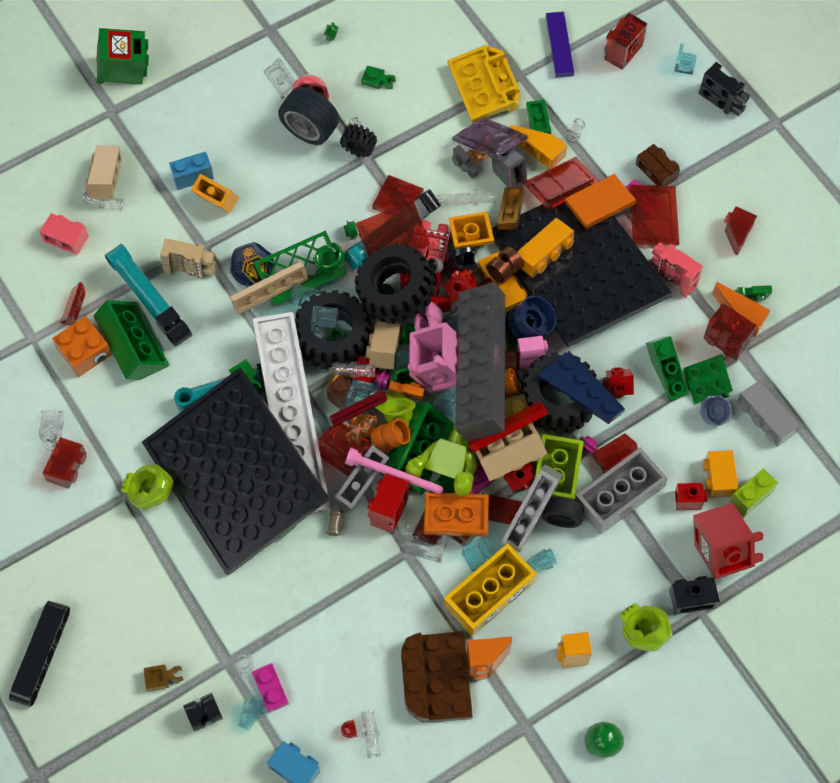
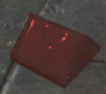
(335, 449)

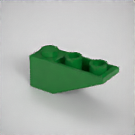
(667, 366)

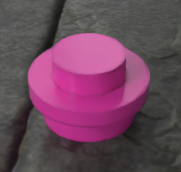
(383, 380)
(589, 444)

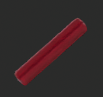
(358, 408)

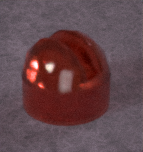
(348, 729)

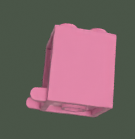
(426, 365)

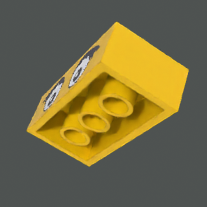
(489, 589)

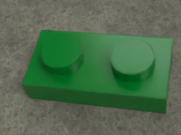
(538, 116)

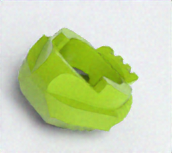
(147, 486)
(645, 627)

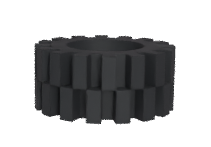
(358, 140)

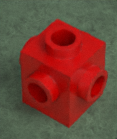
(460, 282)
(619, 382)
(525, 482)

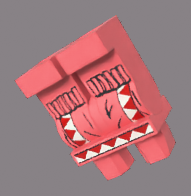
(439, 242)
(676, 267)

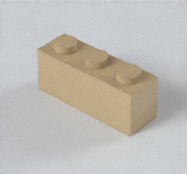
(104, 172)
(383, 344)

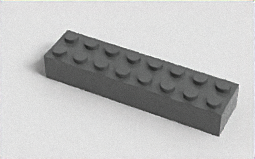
(480, 362)

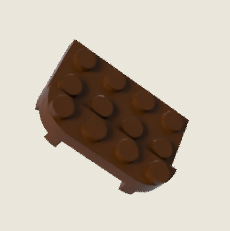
(436, 677)

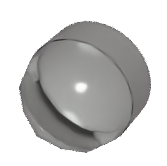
(436, 268)

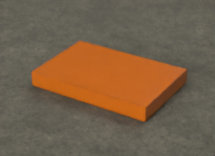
(600, 201)
(456, 515)

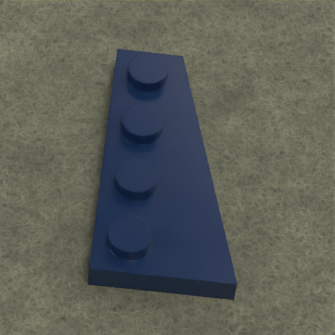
(581, 386)

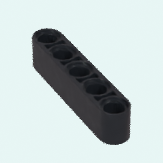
(39, 653)

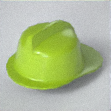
(397, 407)

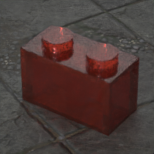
(64, 463)

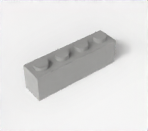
(532, 507)

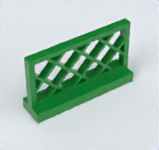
(314, 281)

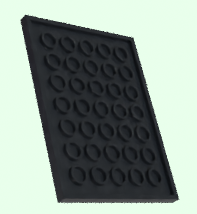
(593, 281)
(235, 471)

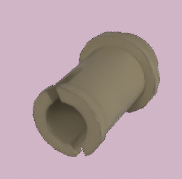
(335, 521)

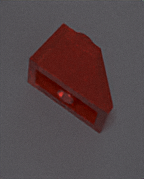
(738, 227)

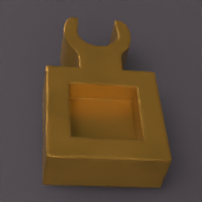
(158, 677)

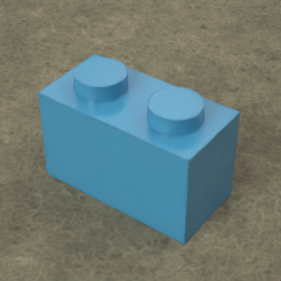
(187, 170)
(293, 765)

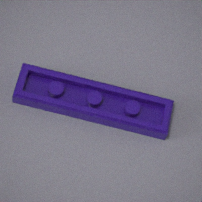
(559, 44)

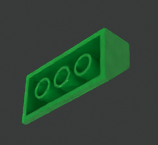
(130, 339)
(425, 428)

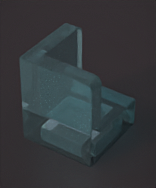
(685, 62)
(301, 292)
(323, 317)
(359, 391)
(477, 553)

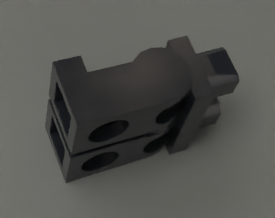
(723, 90)

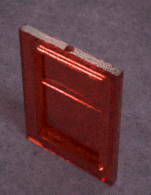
(560, 182)
(654, 215)
(395, 225)

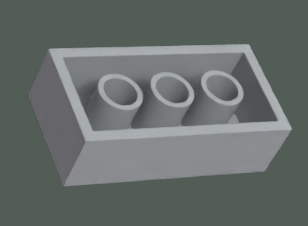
(621, 490)

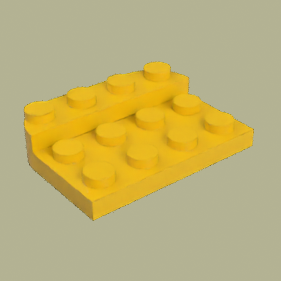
(485, 82)

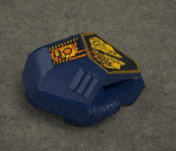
(242, 263)

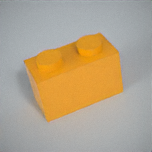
(215, 193)
(721, 473)
(574, 650)

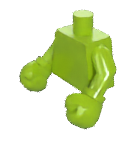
(448, 459)

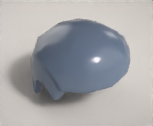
(715, 410)

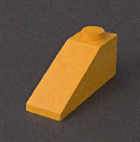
(543, 146)

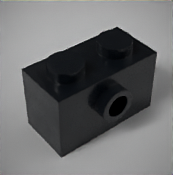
(694, 595)

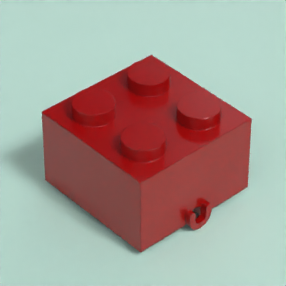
(388, 503)

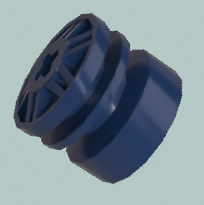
(530, 318)

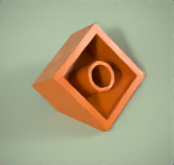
(486, 656)

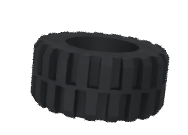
(382, 265)
(341, 351)
(558, 417)

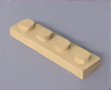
(268, 287)

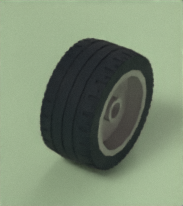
(308, 115)

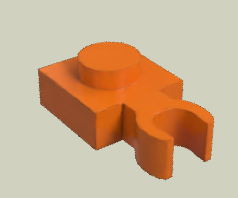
(409, 390)

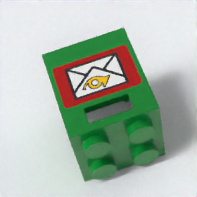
(121, 56)

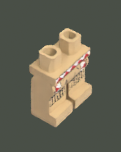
(187, 258)

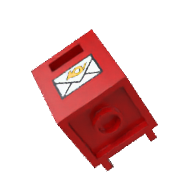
(725, 541)

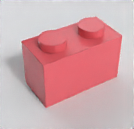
(64, 233)

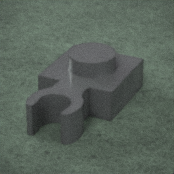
(463, 160)

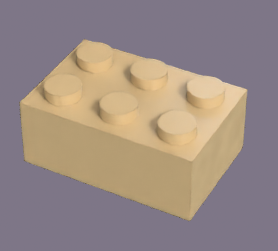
(511, 452)

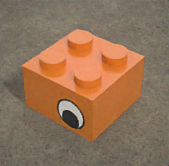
(82, 346)

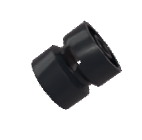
(202, 712)

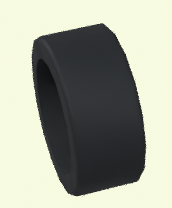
(563, 512)

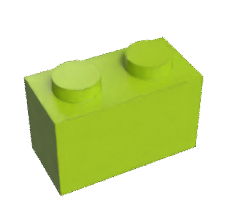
(754, 492)

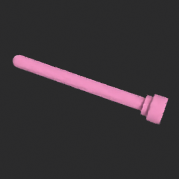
(355, 458)

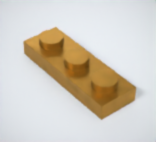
(510, 208)

